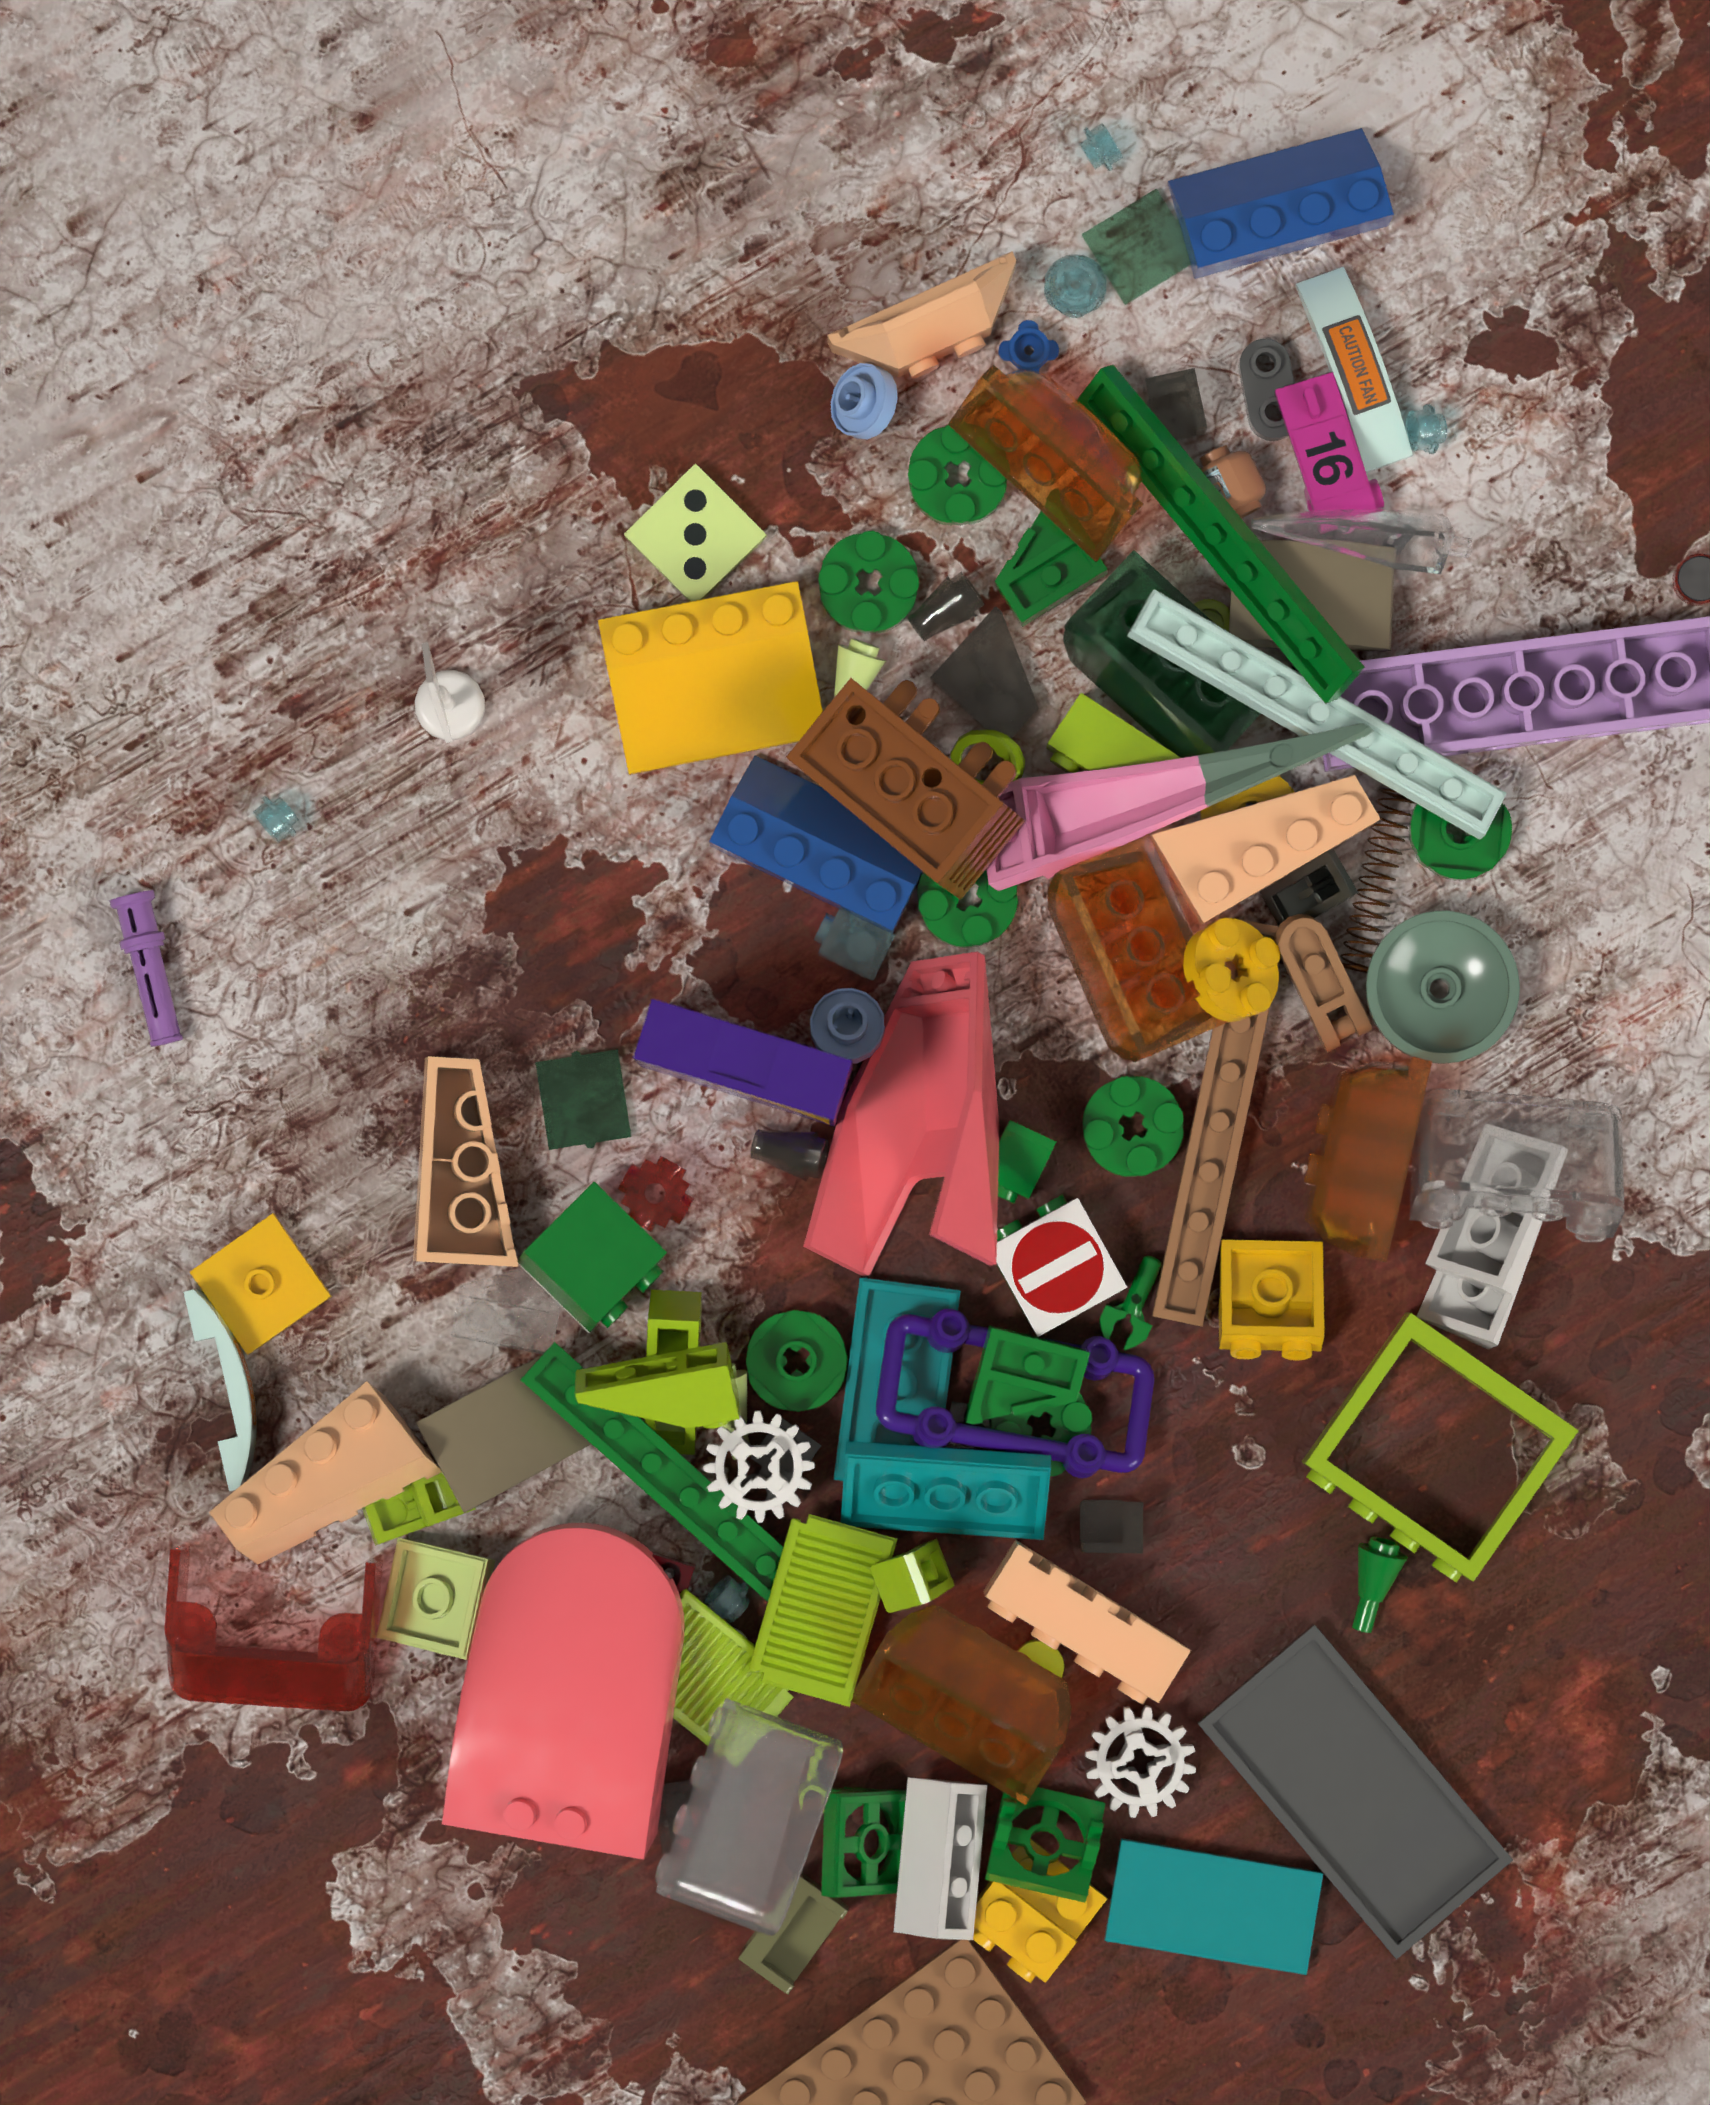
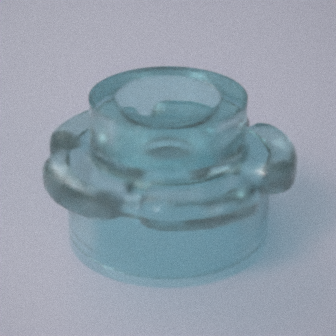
(1100, 147)
(1426, 429)
(276, 818)
(728, 1599)

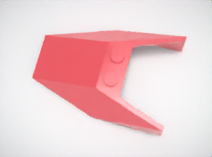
(914, 1115)

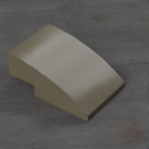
(1345, 589)
(497, 1438)

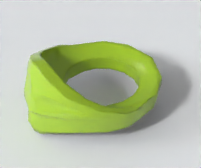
(1000, 742)

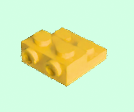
(1271, 1298)
(1032, 1924)

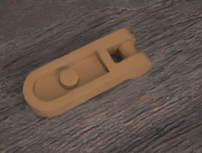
(1320, 979)

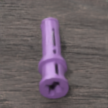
(143, 944)

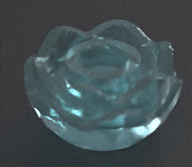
(1070, 301)

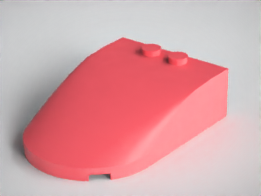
(569, 1694)

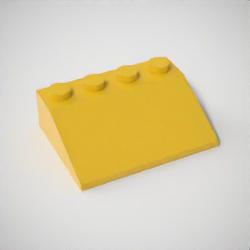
(711, 677)

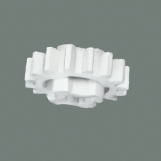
(775, 1483)
(1134, 1739)

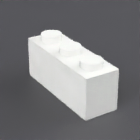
(940, 1858)

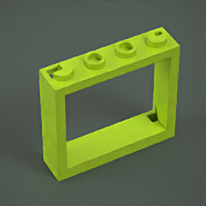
(1406, 1530)

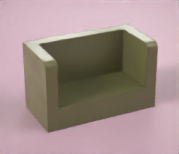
(804, 1929)

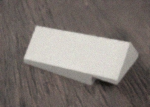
(1478, 1274)

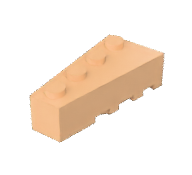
(1250, 848)
(459, 1178)
(325, 1476)
(1085, 1622)

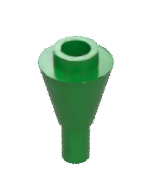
(1377, 1570)

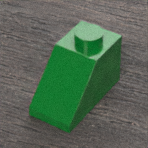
(1021, 1160)

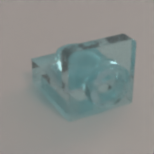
(853, 943)

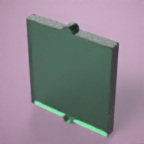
(1139, 247)
(583, 1099)

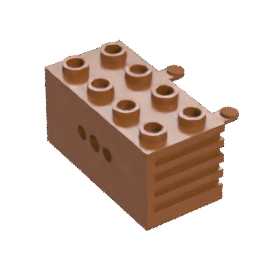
(908, 786)

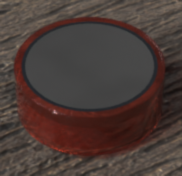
(1692, 580)

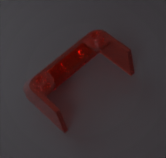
(331, 1679)

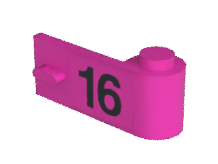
(1326, 447)

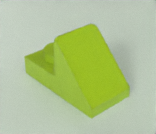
(912, 1577)

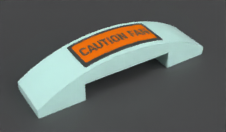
(1357, 368)
(239, 1451)

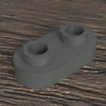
(1259, 386)

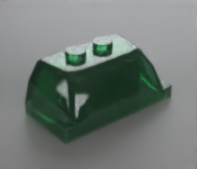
(1159, 695)

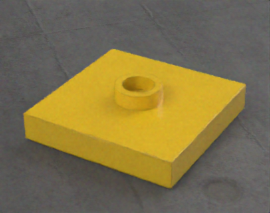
(260, 1284)

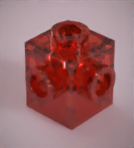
(671, 1208)

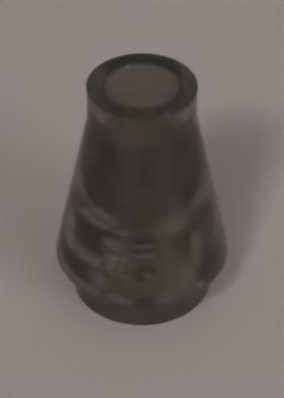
(946, 607)
(792, 1152)

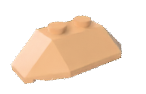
(930, 324)

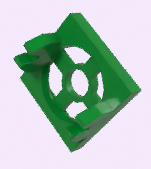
(839, 1806)
(1069, 1885)

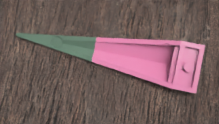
(1101, 809)

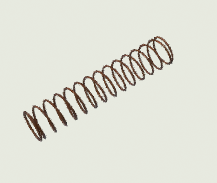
(1380, 876)

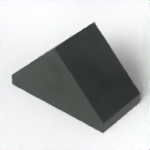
(1310, 889)

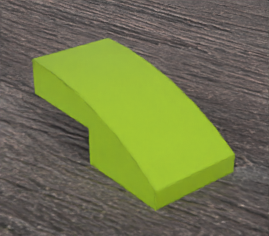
(417, 1507)

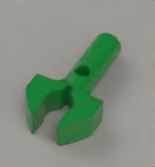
(1133, 1304)

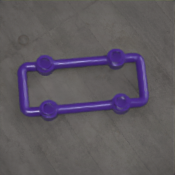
(937, 1427)

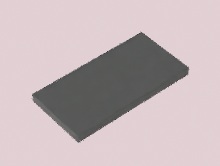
(1355, 1791)

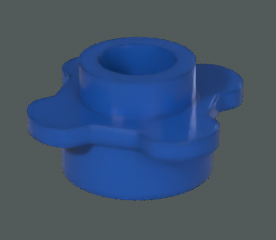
(1028, 335)

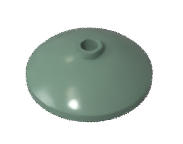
(1478, 977)

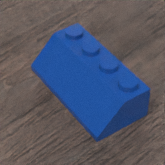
(1281, 202)
(814, 845)

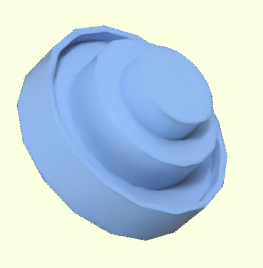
(864, 401)
(847, 1024)

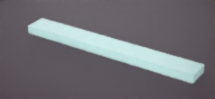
(1293, 703)

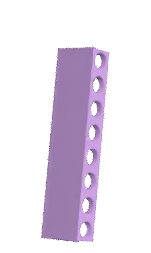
(1541, 688)

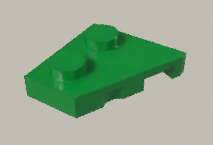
(1045, 571)
(1023, 1375)

